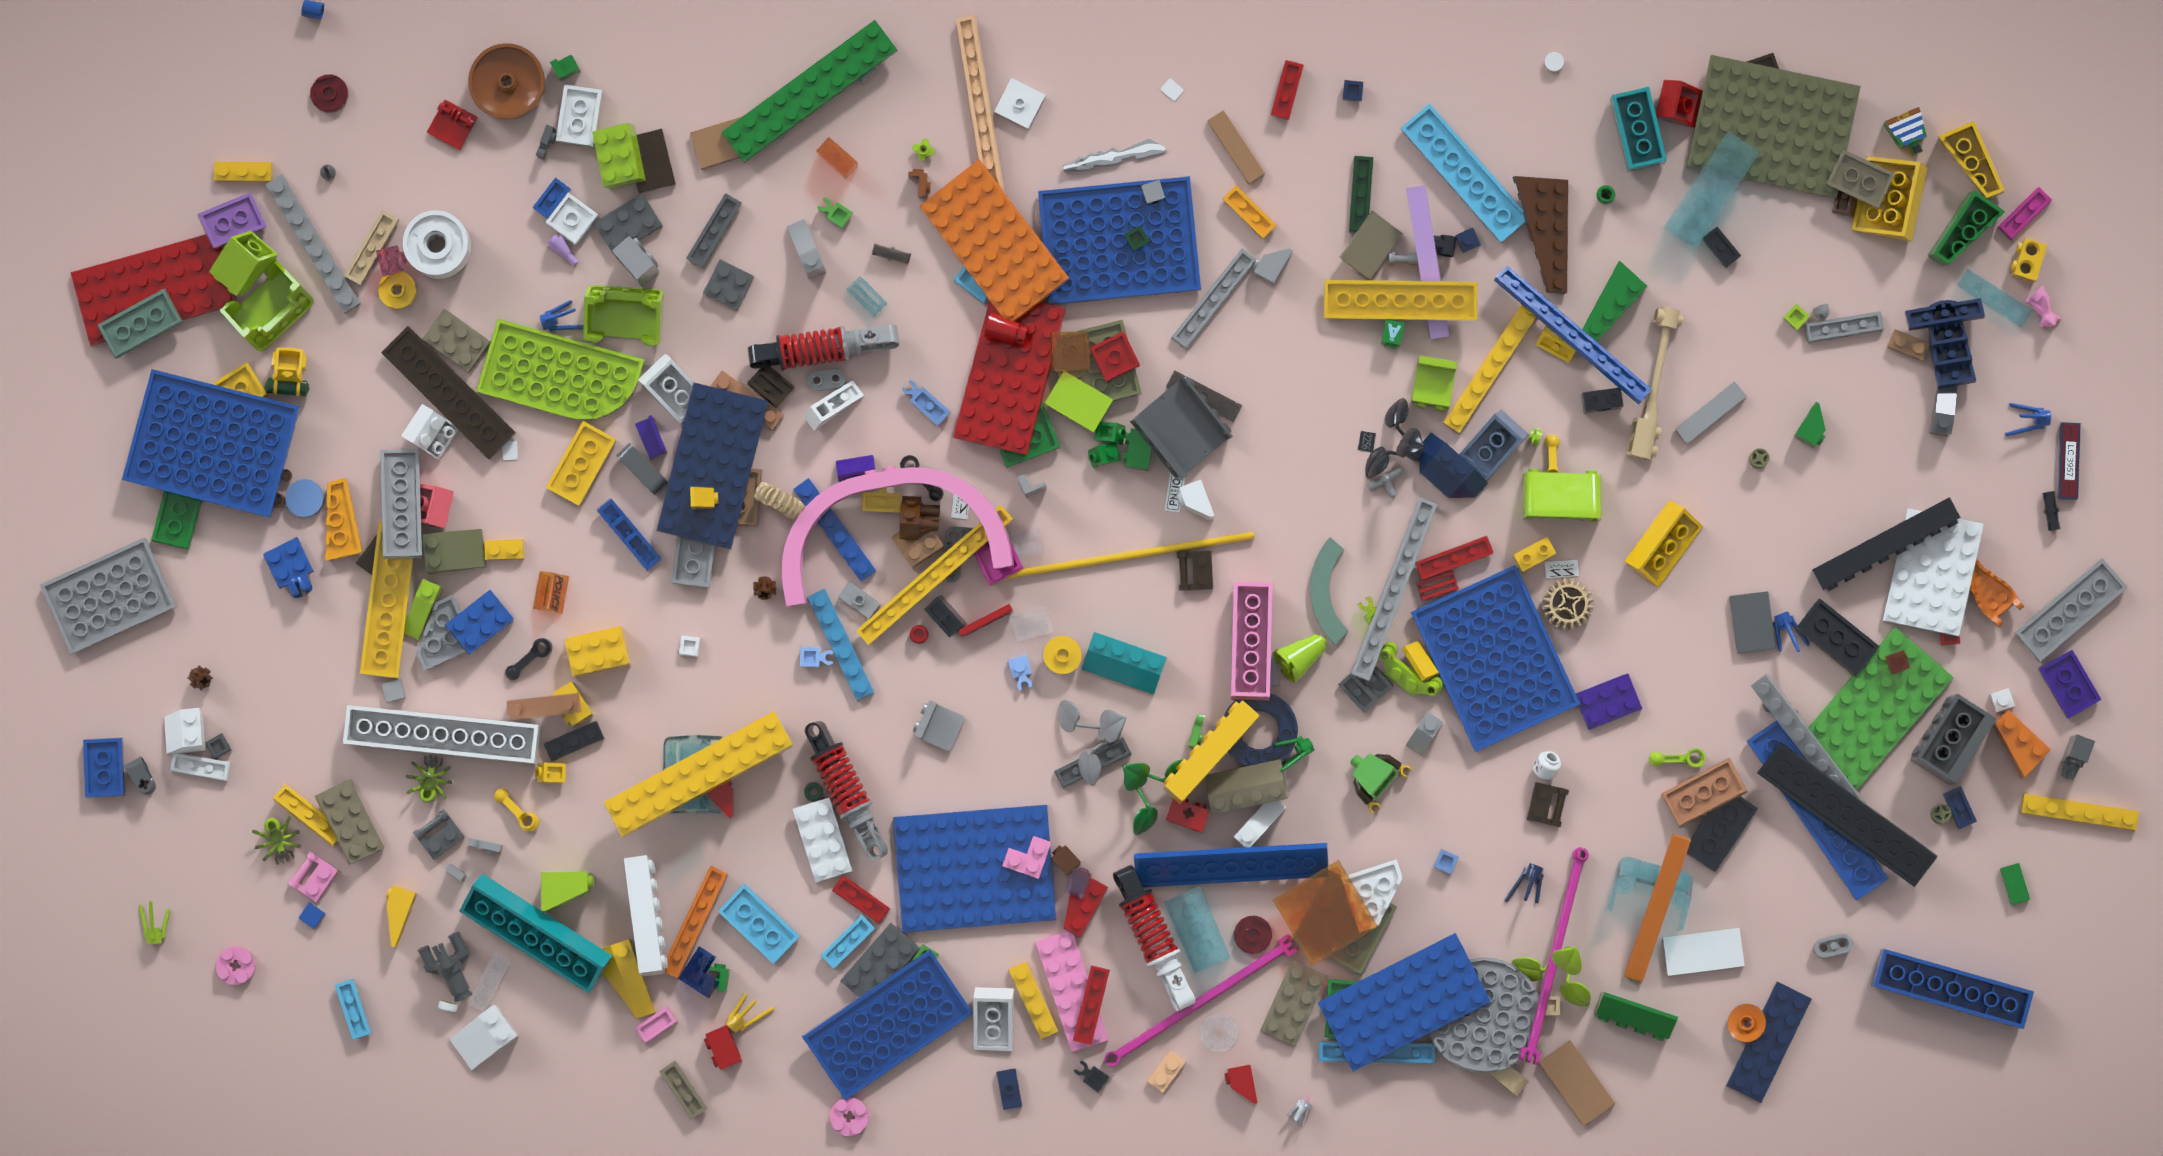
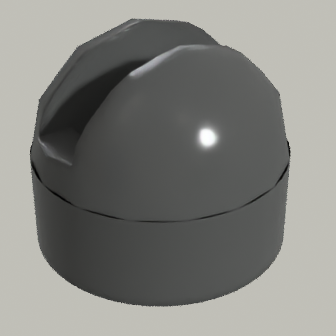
(331, 169)

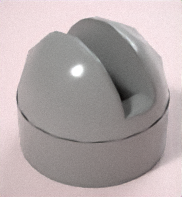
(1821, 311)

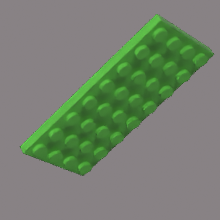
(1878, 708)

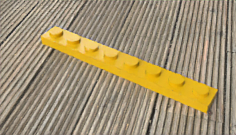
(1489, 369)

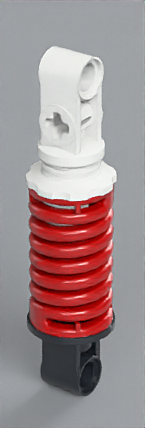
(1156, 945)

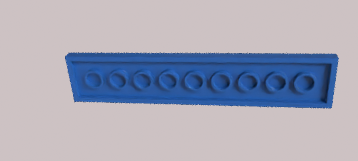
(1230, 864)
(1853, 865)

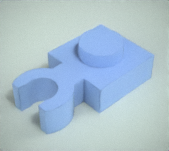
(812, 657)
(1019, 669)

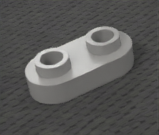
(826, 381)
(1832, 945)

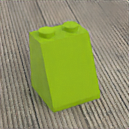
(242, 262)
(564, 887)

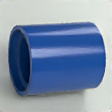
(312, 9)

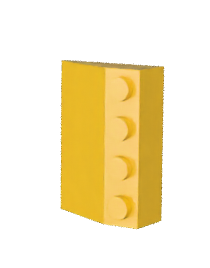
(1900, 206)

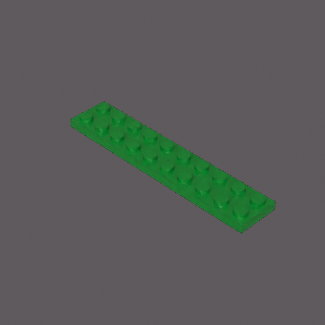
(809, 91)

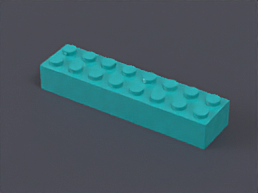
(535, 933)

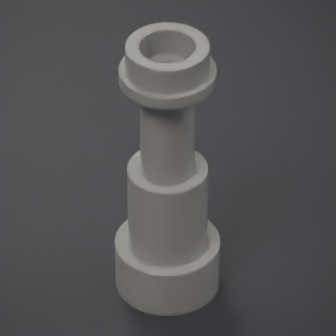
(1412, 259)

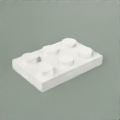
(578, 115)

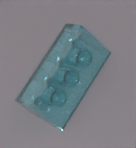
(1197, 929)

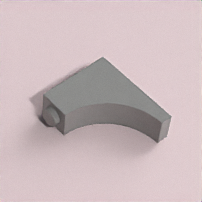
(806, 249)

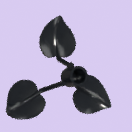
(1410, 445)

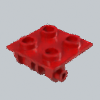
(452, 124)

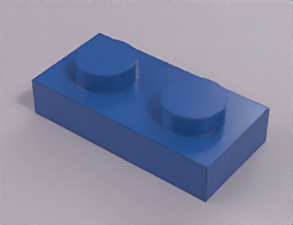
(551, 198)

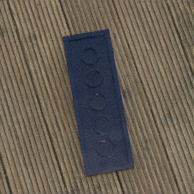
(1763, 1056)

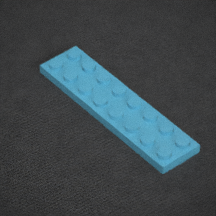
(1464, 173)

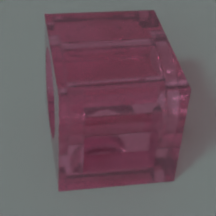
(391, 260)

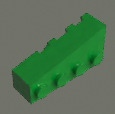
(1965, 226)
(1614, 300)

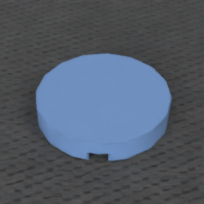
(304, 498)

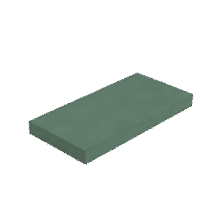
(140, 323)

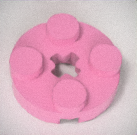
(226, 972)
(855, 1125)

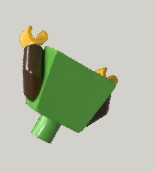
(1374, 776)

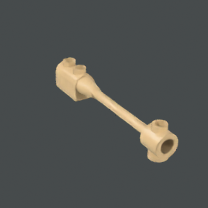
(1645, 429)

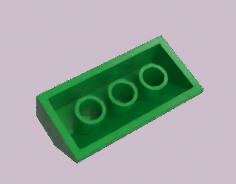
(1635, 1015)

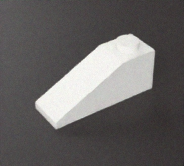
(832, 405)
(1259, 823)

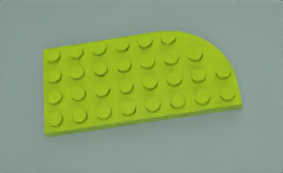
(557, 373)

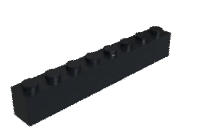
(1886, 543)

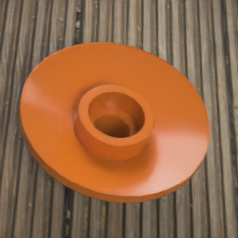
(1740, 1016)

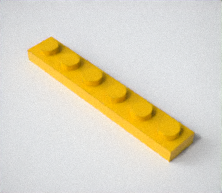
(2079, 812)

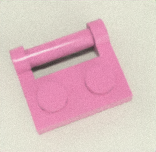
(318, 880)

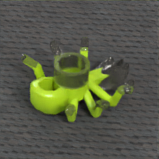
(428, 781)
(276, 837)

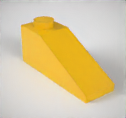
(399, 908)

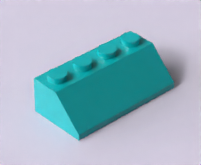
(1124, 663)

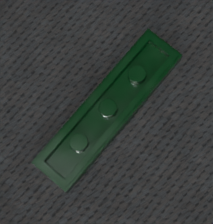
(1360, 191)

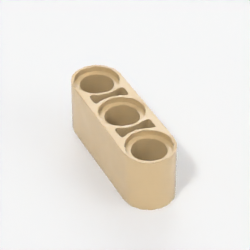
(1511, 1080)

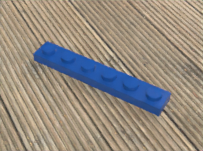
(838, 534)

